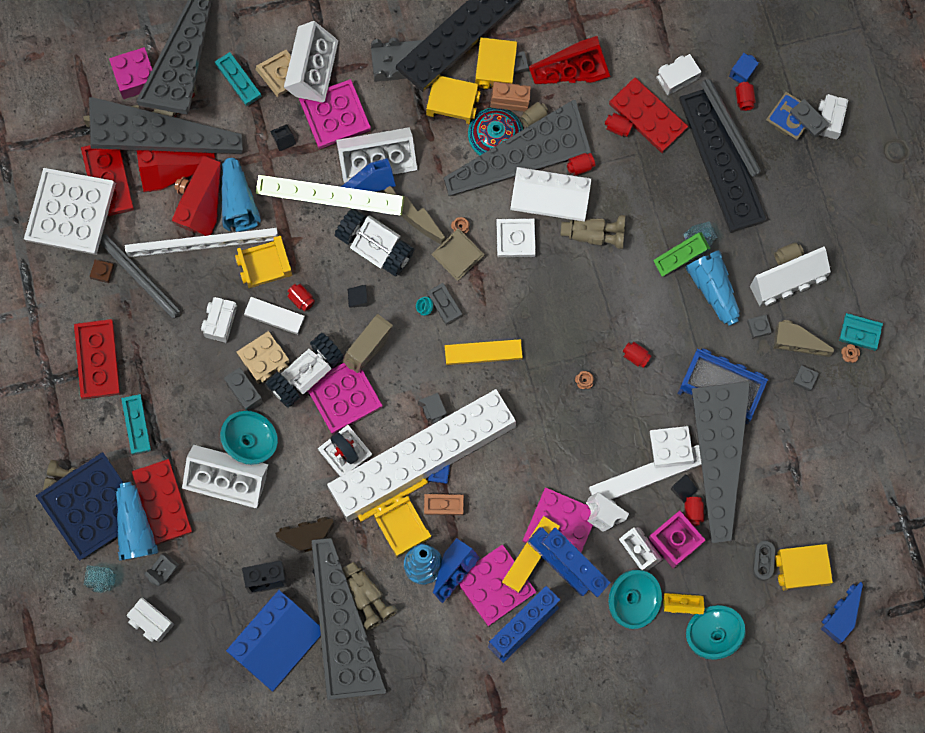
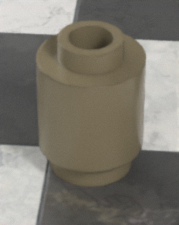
(534, 113)
(788, 253)

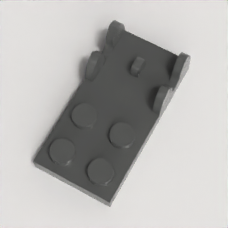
(387, 55)

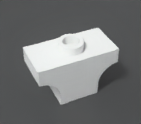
(604, 512)

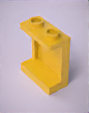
(495, 62)
(453, 98)
(263, 263)
(401, 525)
(803, 567)

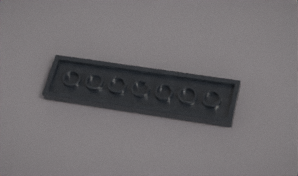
(453, 40)
(722, 163)

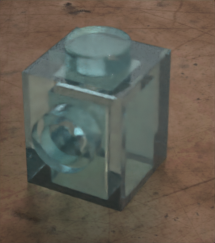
(706, 229)
(99, 578)

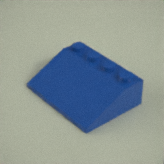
(275, 640)

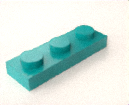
(238, 79)
(136, 424)

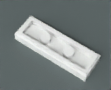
(274, 315)

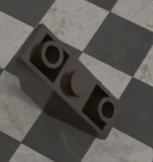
(301, 536)

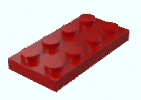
(648, 115)
(109, 165)
(97, 359)
(162, 501)

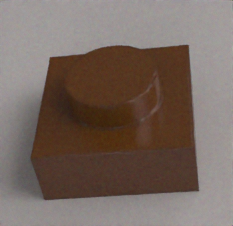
(101, 271)

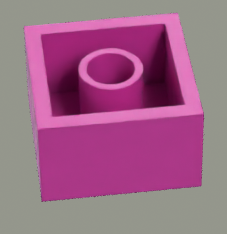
(131, 71)
(676, 539)

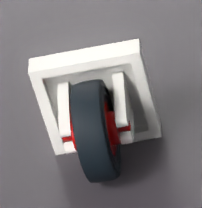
(344, 451)

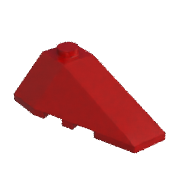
(575, 63)
(163, 168)
(200, 200)

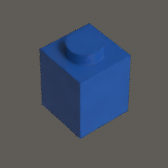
(744, 68)

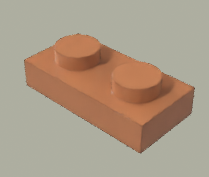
(443, 504)

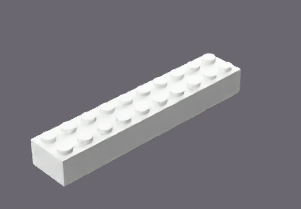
(421, 455)

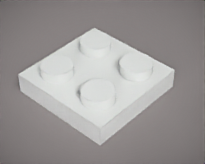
(515, 238)
(671, 447)

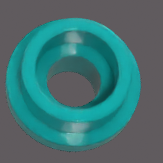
(424, 306)

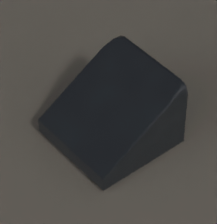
(283, 137)
(357, 296)
(684, 488)

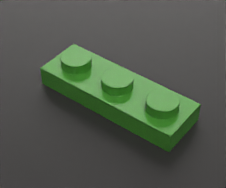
(681, 254)

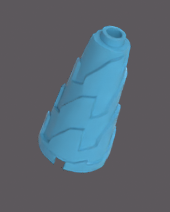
(237, 199)
(712, 279)
(134, 531)
(422, 564)

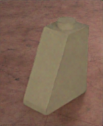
(368, 344)

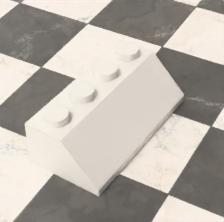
(311, 62)
(361, 150)
(550, 194)
(790, 277)
(223, 477)

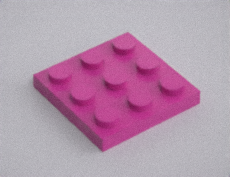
(337, 117)
(344, 397)
(565, 512)
(485, 586)

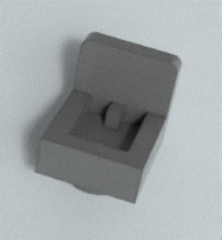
(162, 570)

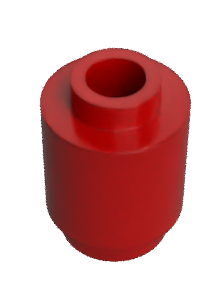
(745, 96)
(618, 124)
(580, 164)
(300, 297)
(636, 354)
(694, 510)

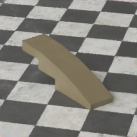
(419, 219)

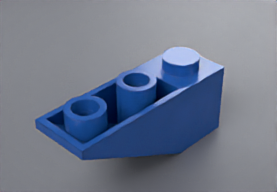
(373, 177)
(454, 566)
(844, 617)

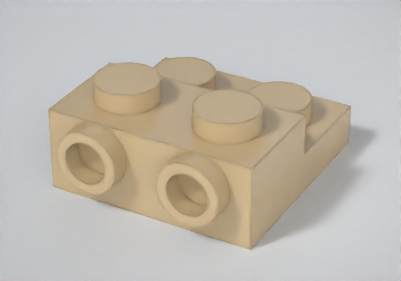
(263, 358)

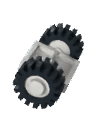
(374, 242)
(305, 370)

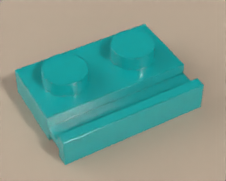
(860, 332)

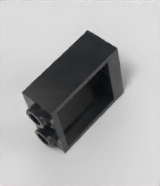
(258, 575)

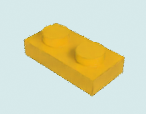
(683, 603)

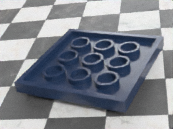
(84, 505)

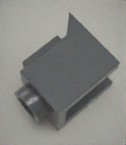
(433, 408)

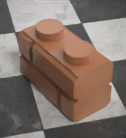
(510, 96)

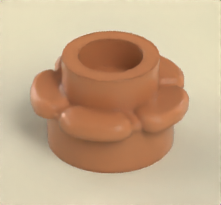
(181, 185)
(460, 221)
(850, 358)
(584, 375)

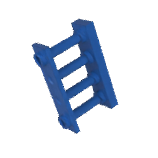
(568, 561)

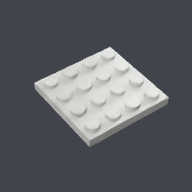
(70, 211)

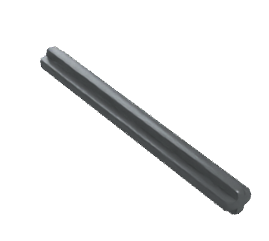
(731, 127)
(142, 279)

